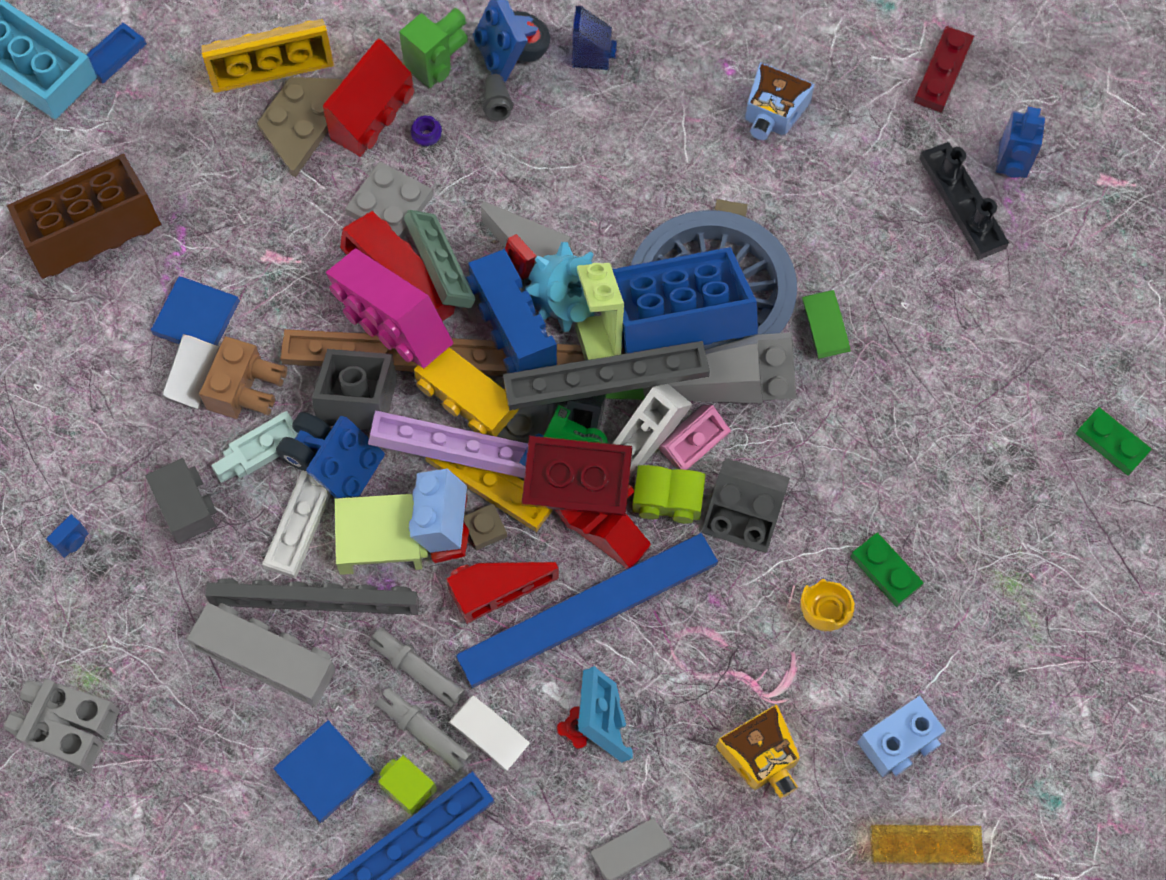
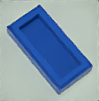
(115, 51)

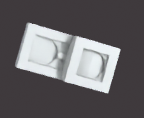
(489, 732)

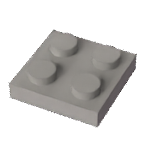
(389, 197)

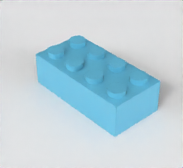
(40, 63)

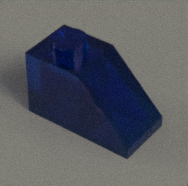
(592, 41)

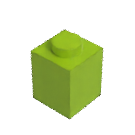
(406, 784)

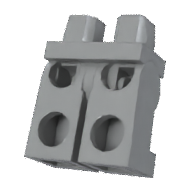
(49, 721)

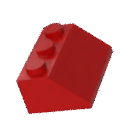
(368, 99)

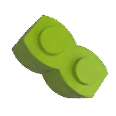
(668, 493)

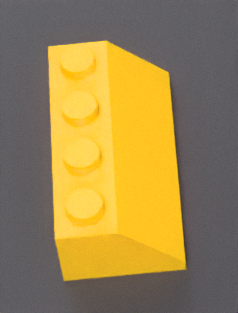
(267, 55)

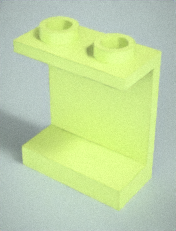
(600, 334)
(375, 532)

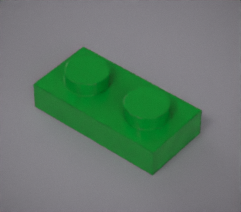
(1113, 441)
(887, 569)

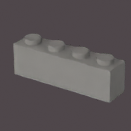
(261, 653)

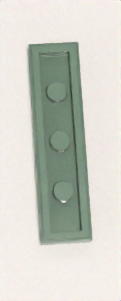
(439, 259)

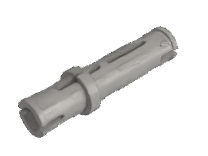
(405, 658)
(423, 729)

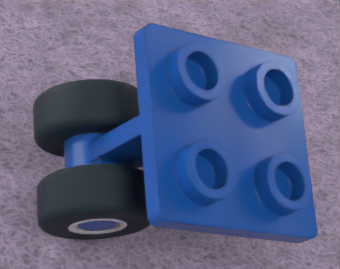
(342, 454)

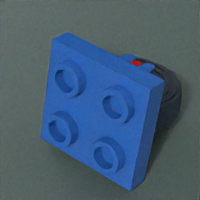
(508, 37)

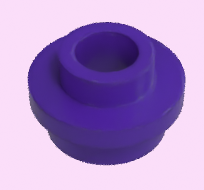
(422, 124)

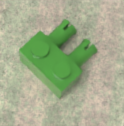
(429, 45)

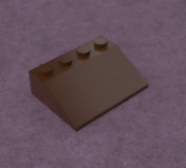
(83, 216)

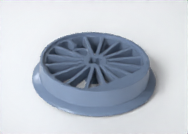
(752, 239)

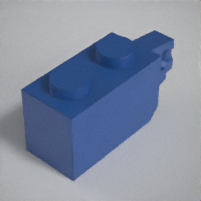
(1020, 143)

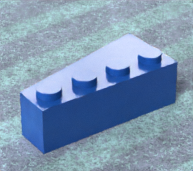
(511, 314)

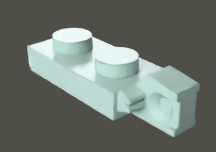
(254, 448)

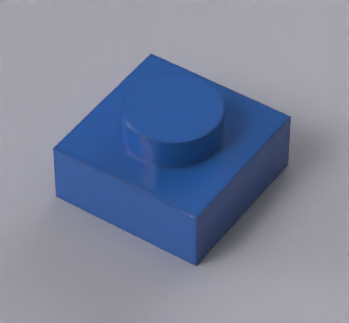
(68, 536)

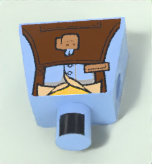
(776, 101)

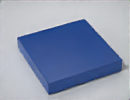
(195, 311)
(324, 771)

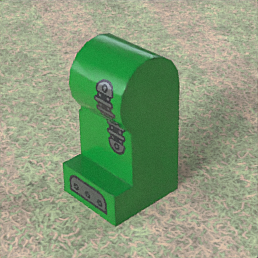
(563, 428)

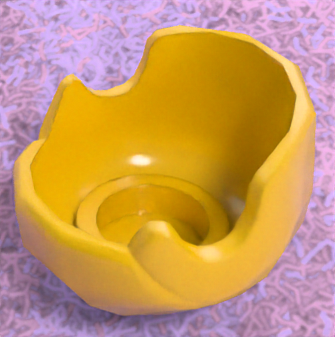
(827, 605)

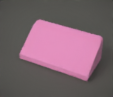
(694, 437)

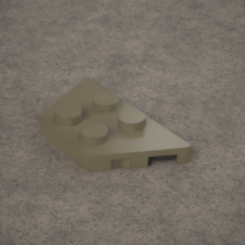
(297, 119)

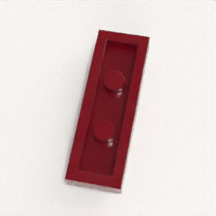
(943, 69)

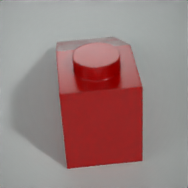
(492, 585)

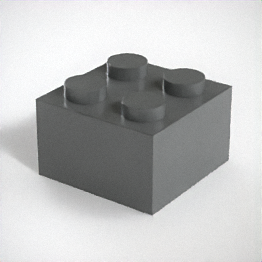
(354, 386)

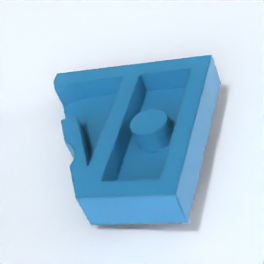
(601, 714)

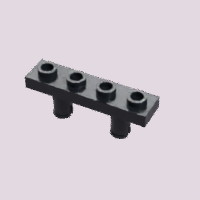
(963, 199)

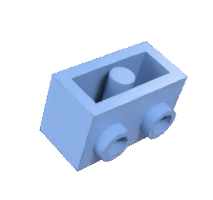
(438, 510)
(901, 737)

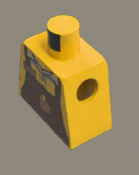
(762, 752)

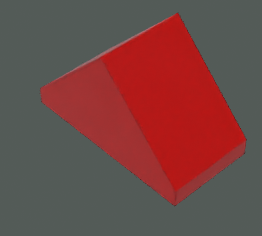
(619, 540)

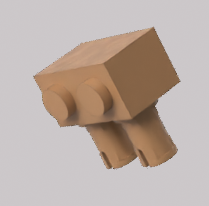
(232, 376)

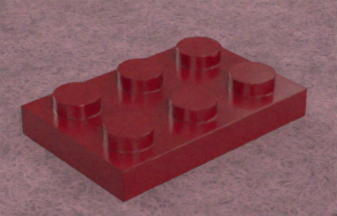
(577, 476)

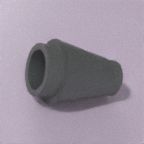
(496, 101)

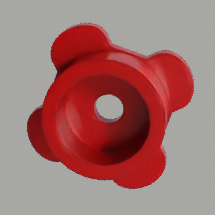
(567, 729)

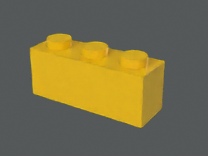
(466, 392)

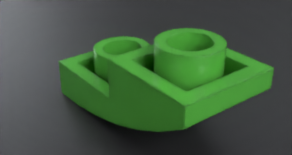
(826, 324)

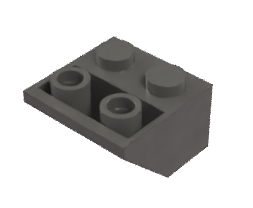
(745, 505)

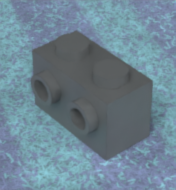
(181, 501)

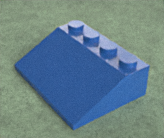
(685, 301)

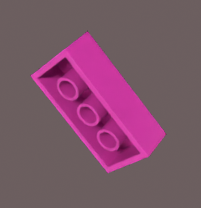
(389, 308)

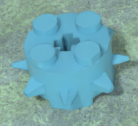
(557, 287)

